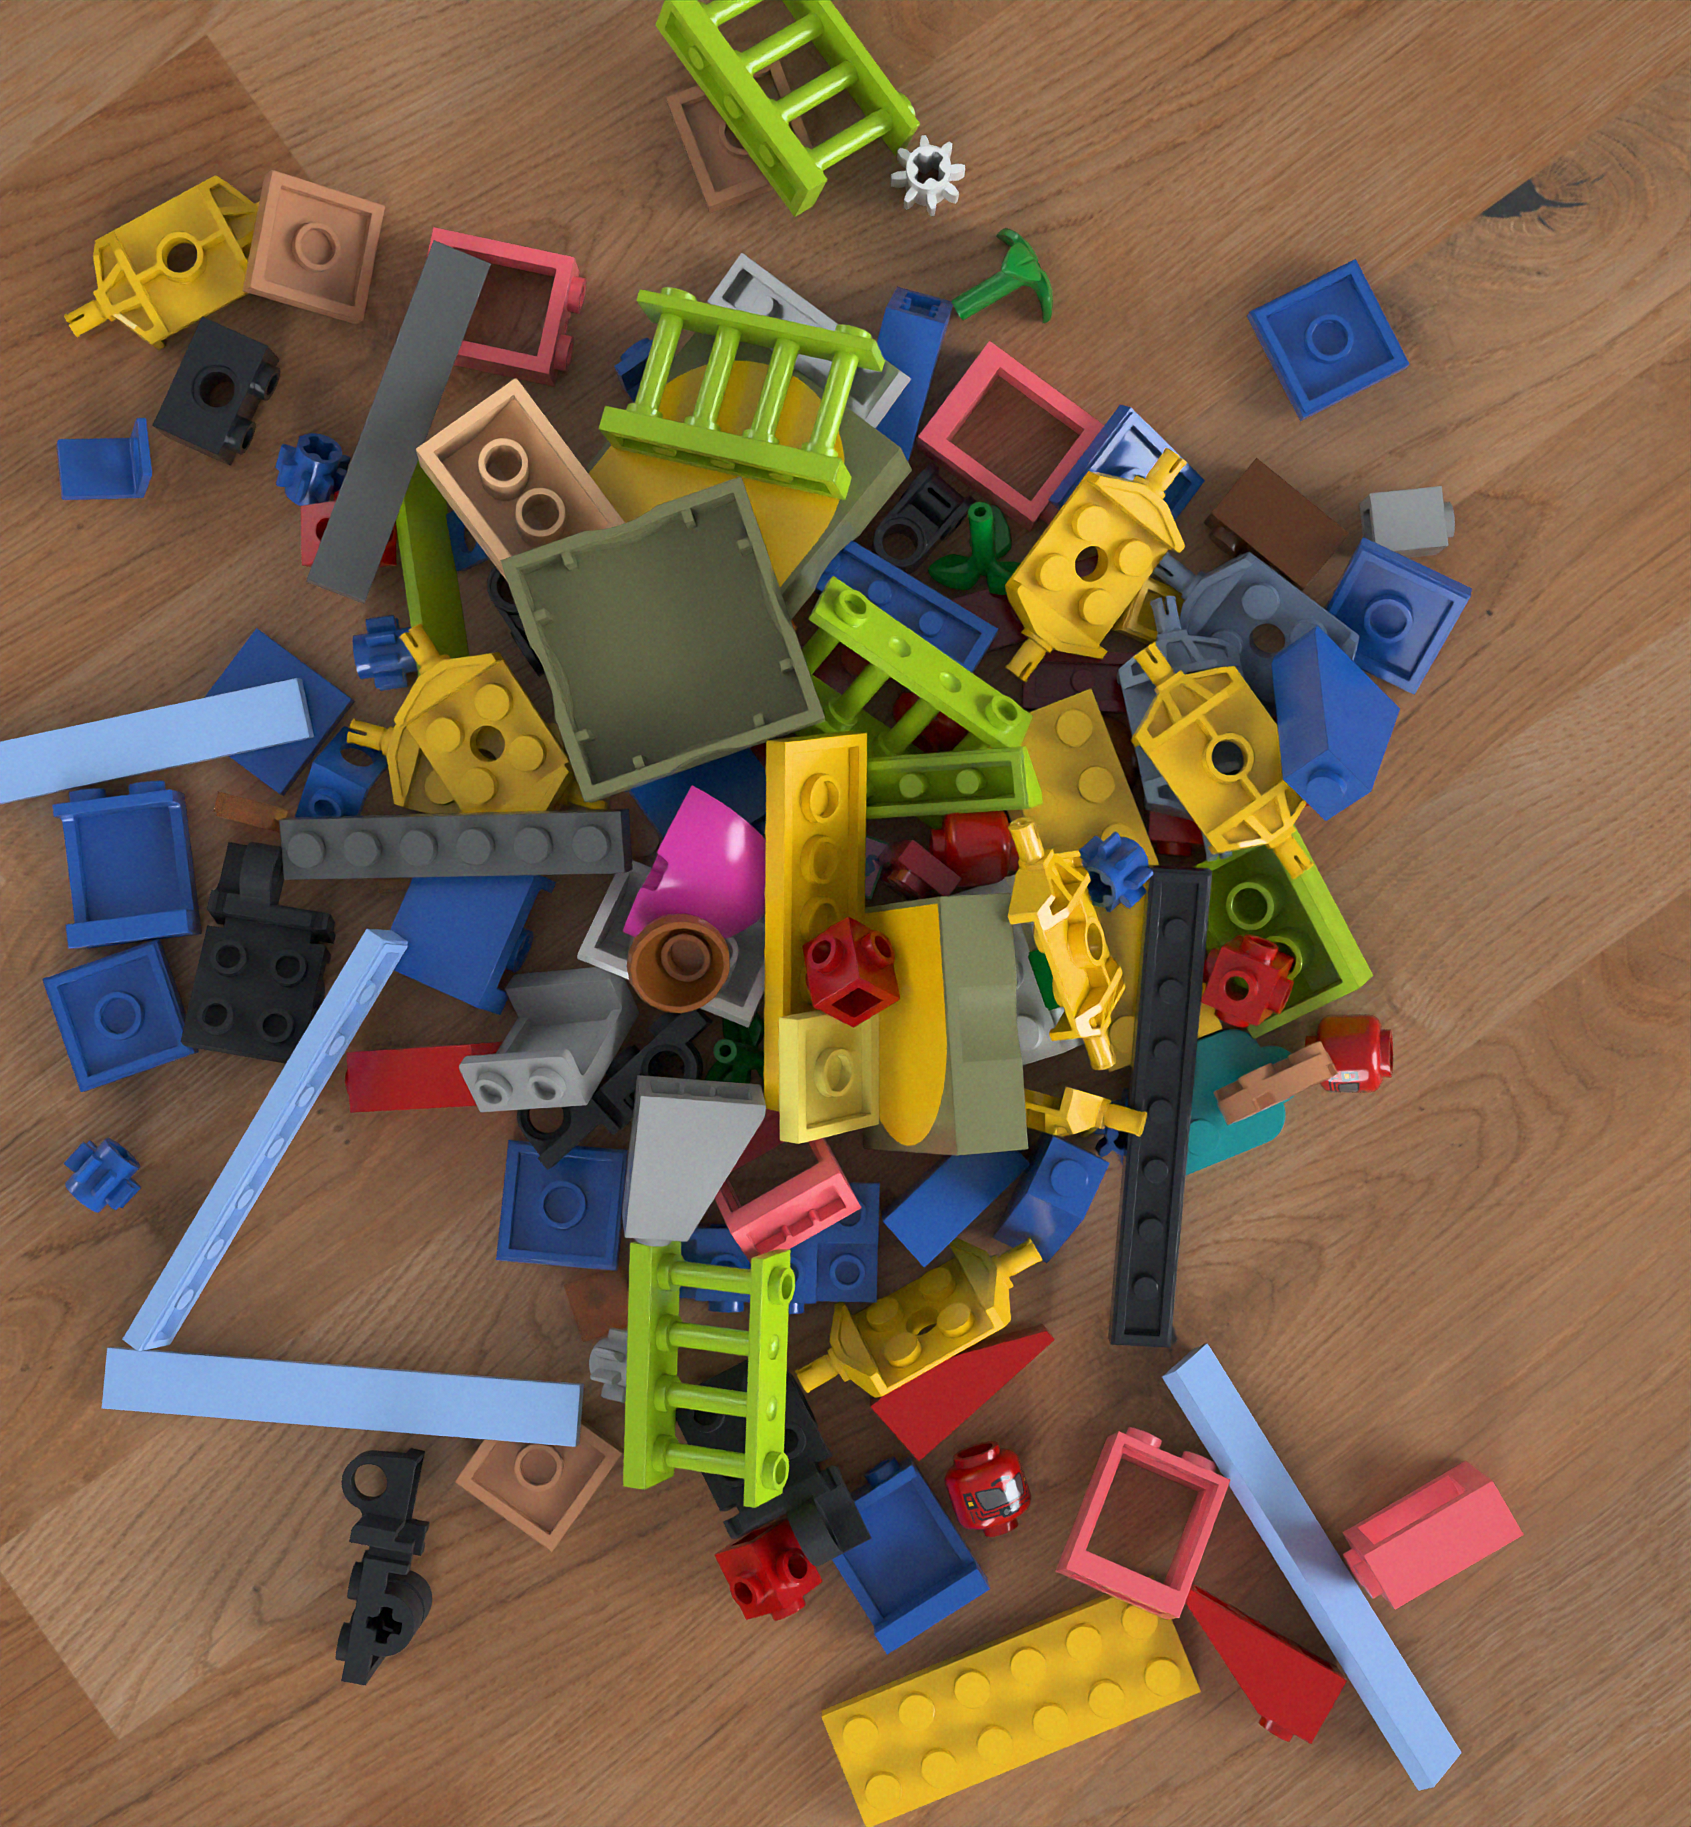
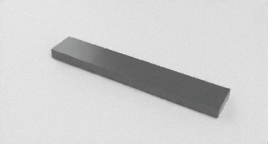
(398, 422)

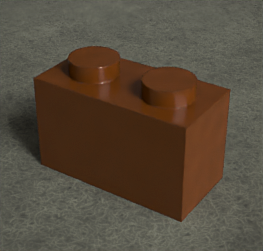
(1275, 525)

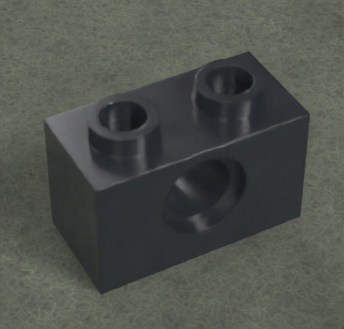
(213, 358)

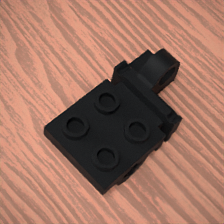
(262, 970)
(614, 1102)
(813, 1499)
(385, 1572)

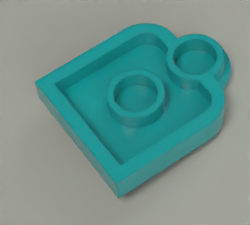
(1219, 1062)

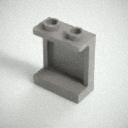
(559, 1044)

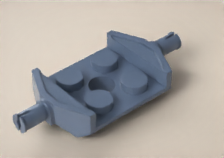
(1241, 597)
(1186, 654)

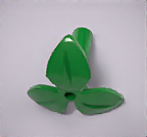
(1018, 269)
(989, 541)
(738, 1052)

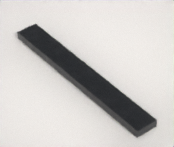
(1163, 1087)

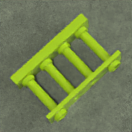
(761, 121)
(756, 452)
(901, 654)
(656, 1390)

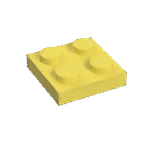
(827, 1076)

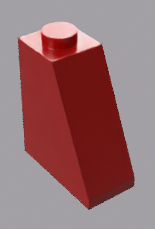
(411, 1077)

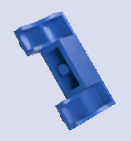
(828, 1266)

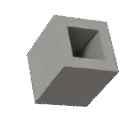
(1408, 520)

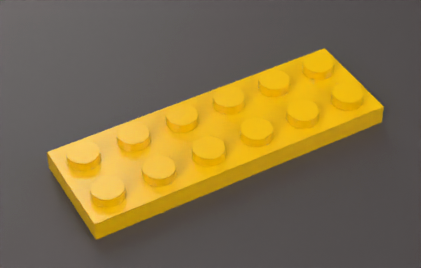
(1086, 798)
(811, 865)
(1006, 1704)

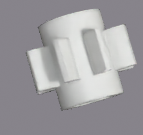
(924, 159)

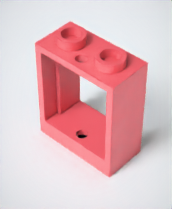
(565, 298)
(962, 401)
(791, 1209)
(1430, 1535)
(1120, 1582)

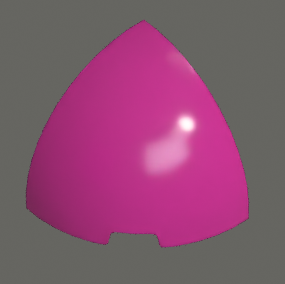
(705, 868)

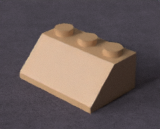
(513, 477)

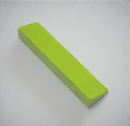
(430, 566)
(951, 783)

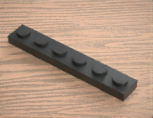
(457, 844)

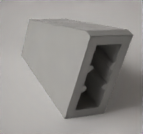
(682, 1152)

